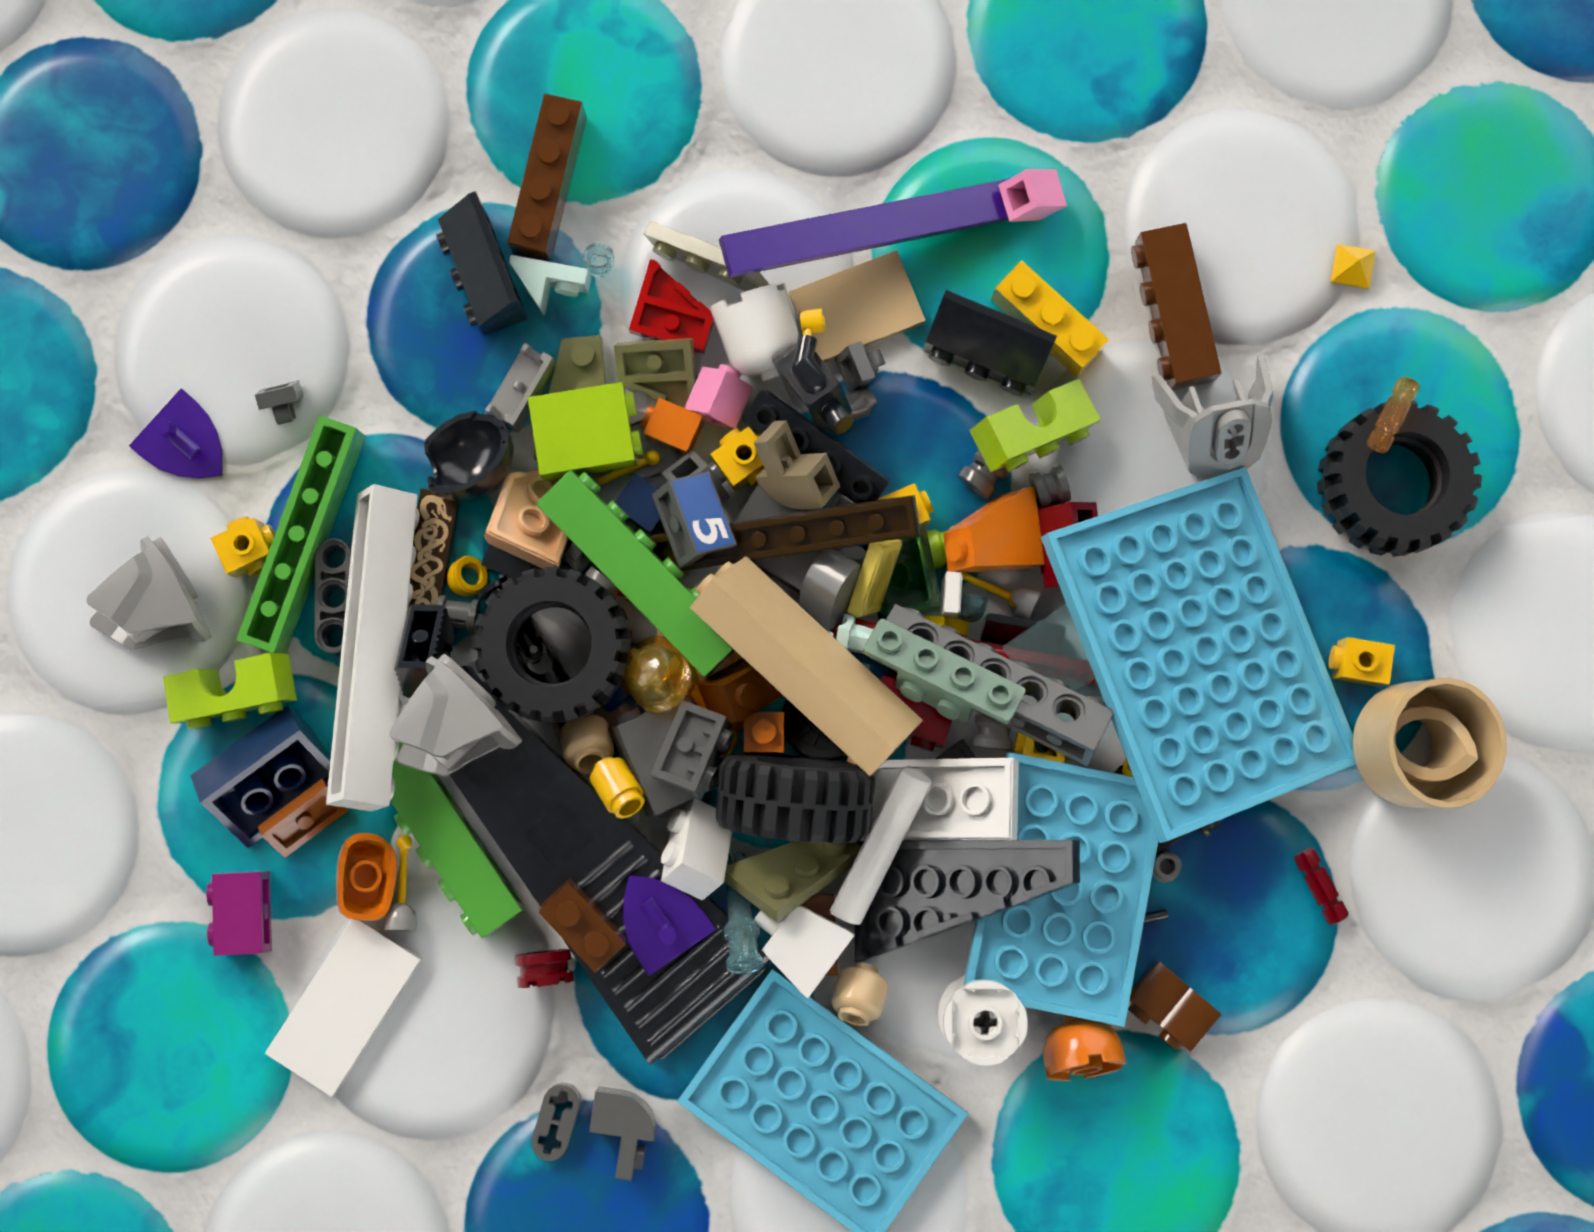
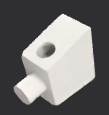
(804, 946)

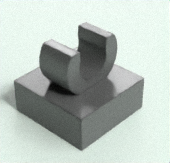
(858, 366)
(280, 399)

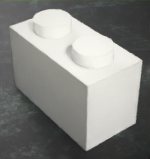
(696, 850)

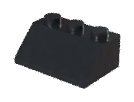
(479, 266)
(988, 344)

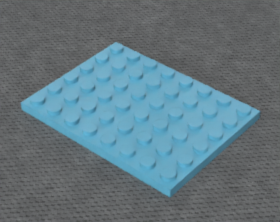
(1201, 652)

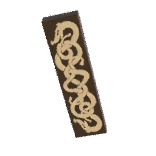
(433, 547)

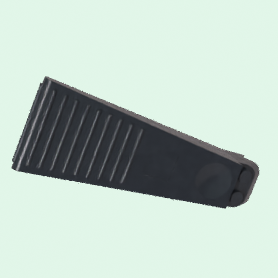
(559, 829)

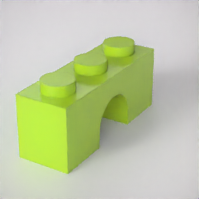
(1009, 438)
(260, 684)

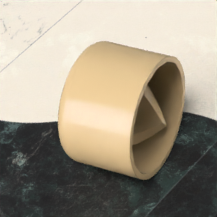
(1465, 740)

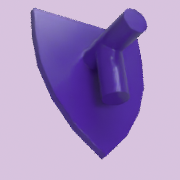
(181, 440)
(661, 921)

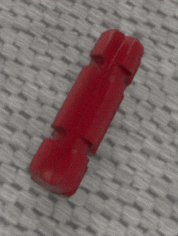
(1321, 886)

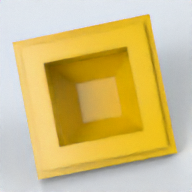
(1352, 266)

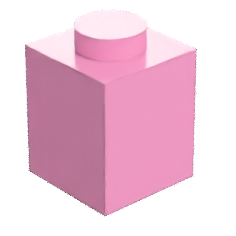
(1032, 195)
(719, 396)

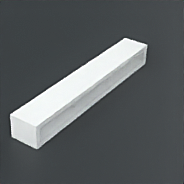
(370, 644)

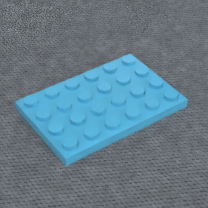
(1082, 943)
(822, 1107)

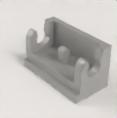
(525, 379)

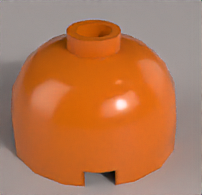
(1082, 1049)

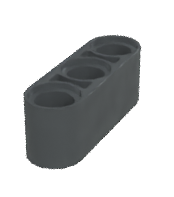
(326, 581)

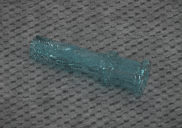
(741, 930)

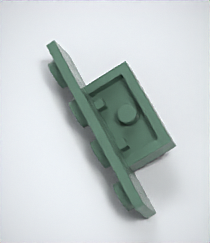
(942, 677)

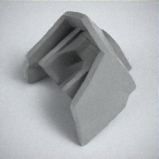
(1223, 434)
(148, 601)
(449, 721)

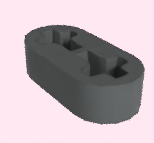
(565, 1124)

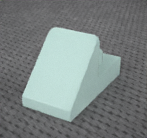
(541, 275)

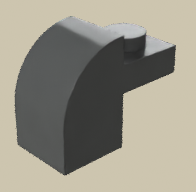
(831, 584)
(626, 1116)

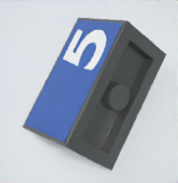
(693, 518)

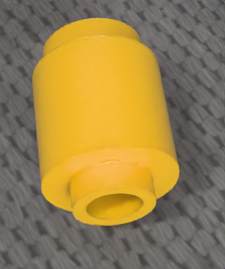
(617, 787)

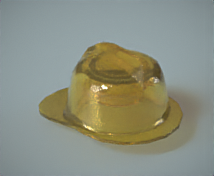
(657, 675)

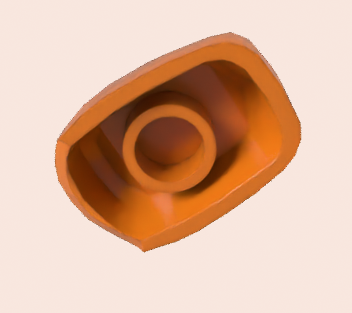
(365, 877)

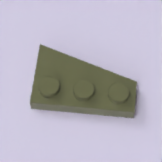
(697, 255)
(578, 365)
(789, 874)

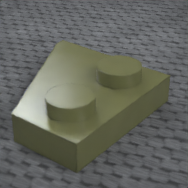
(658, 368)

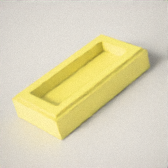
(874, 577)

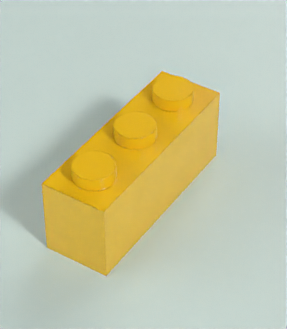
(1035, 302)

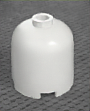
(756, 329)

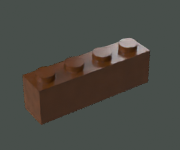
(547, 178)
(1176, 307)

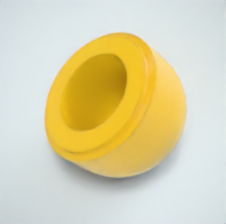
(457, 583)

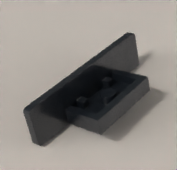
(856, 477)

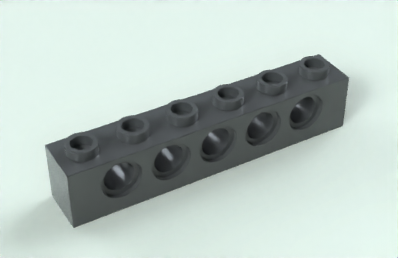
(1037, 720)

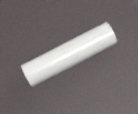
(880, 846)

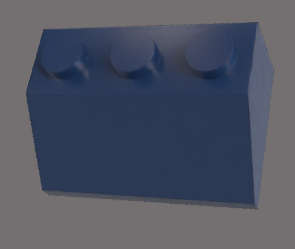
(262, 774)

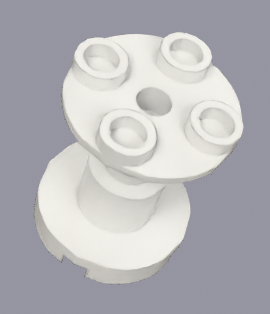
(982, 1020)

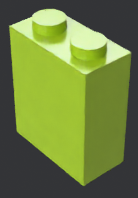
(584, 430)

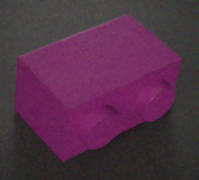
(240, 913)

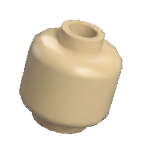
(586, 742)
(859, 994)

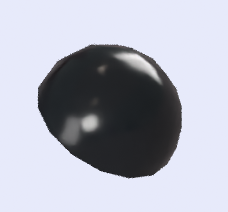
(469, 456)

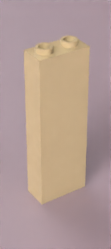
(805, 663)

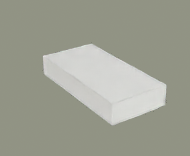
(951, 594)

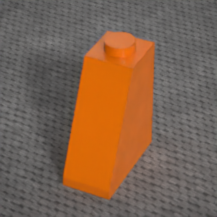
(997, 536)

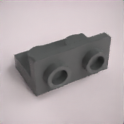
(693, 749)

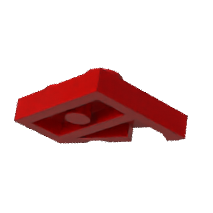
(669, 311)

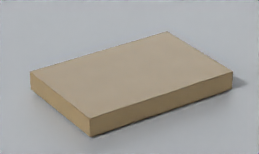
(861, 304)

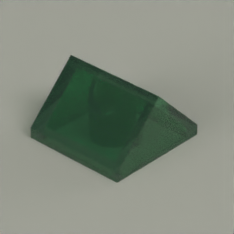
(913, 578)

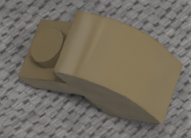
(793, 477)

